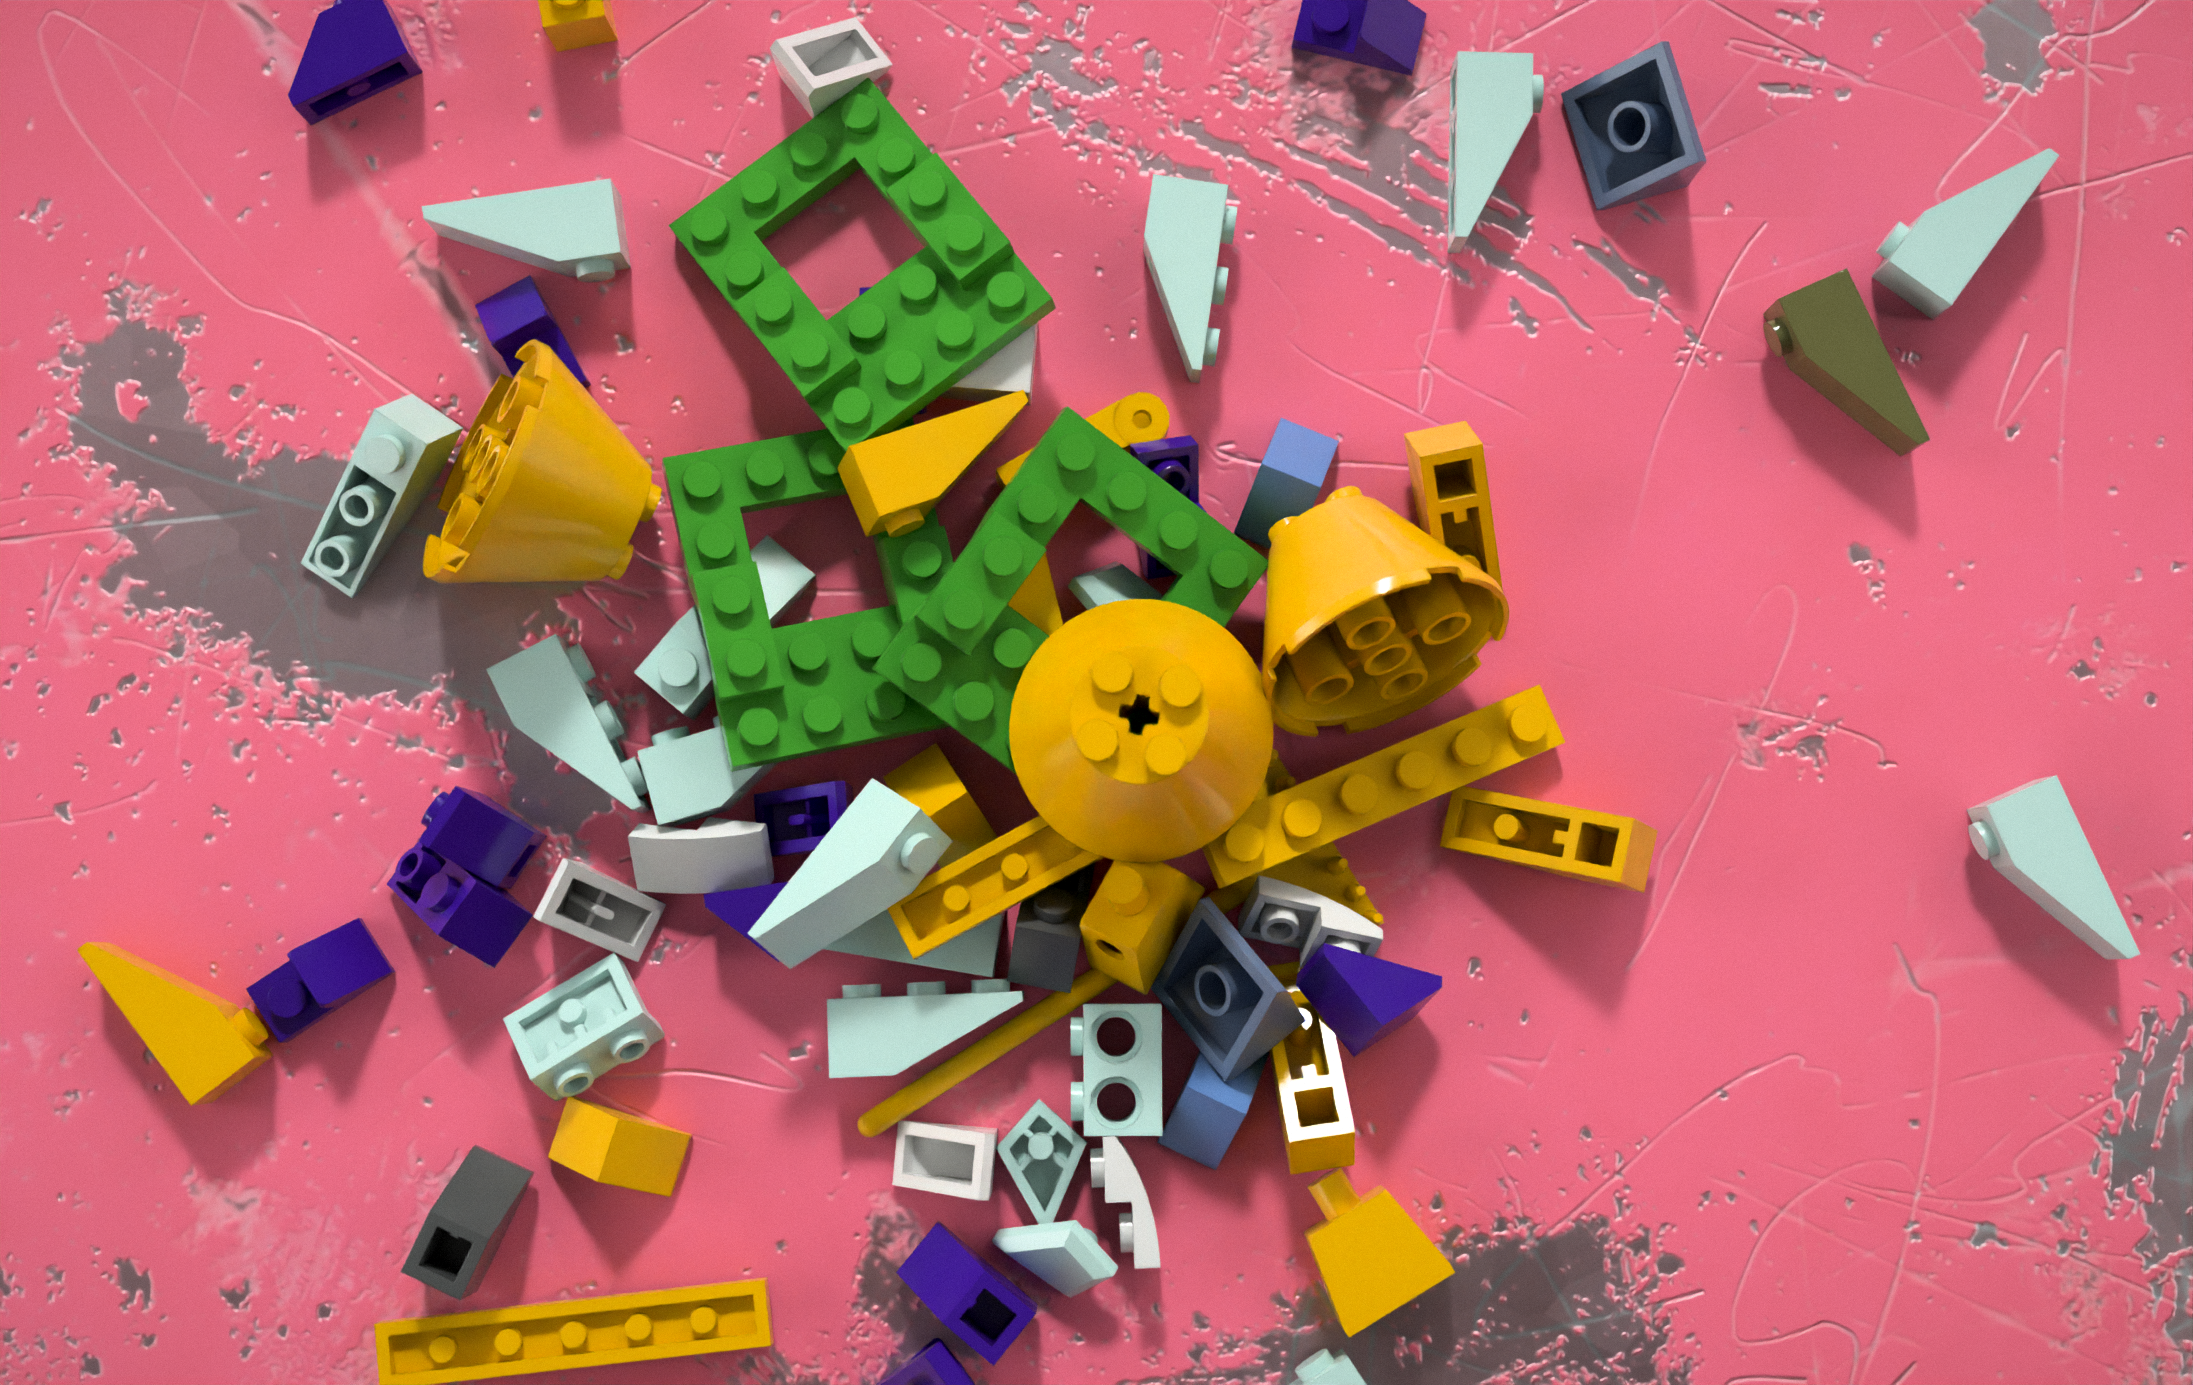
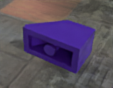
(351, 57)

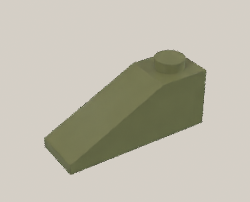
(1841, 355)

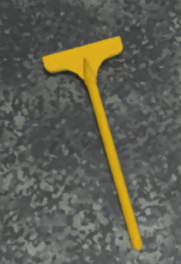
(1317, 870)

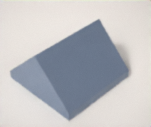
(1635, 129)
(1224, 993)

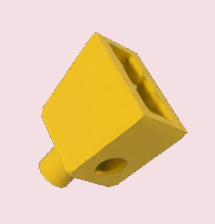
(1140, 914)
(1369, 1252)

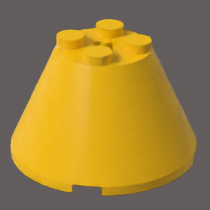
(541, 485)
(1368, 617)
(1154, 790)

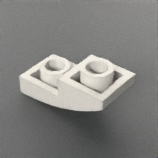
(705, 860)
(1304, 920)
(1116, 1172)

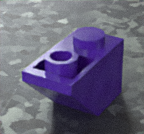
(480, 836)
(459, 904)
(967, 1293)

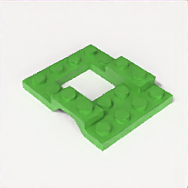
(912, 328)
(970, 648)
(806, 682)

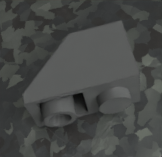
(1050, 934)
(468, 1224)

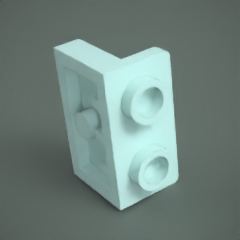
(583, 1029)

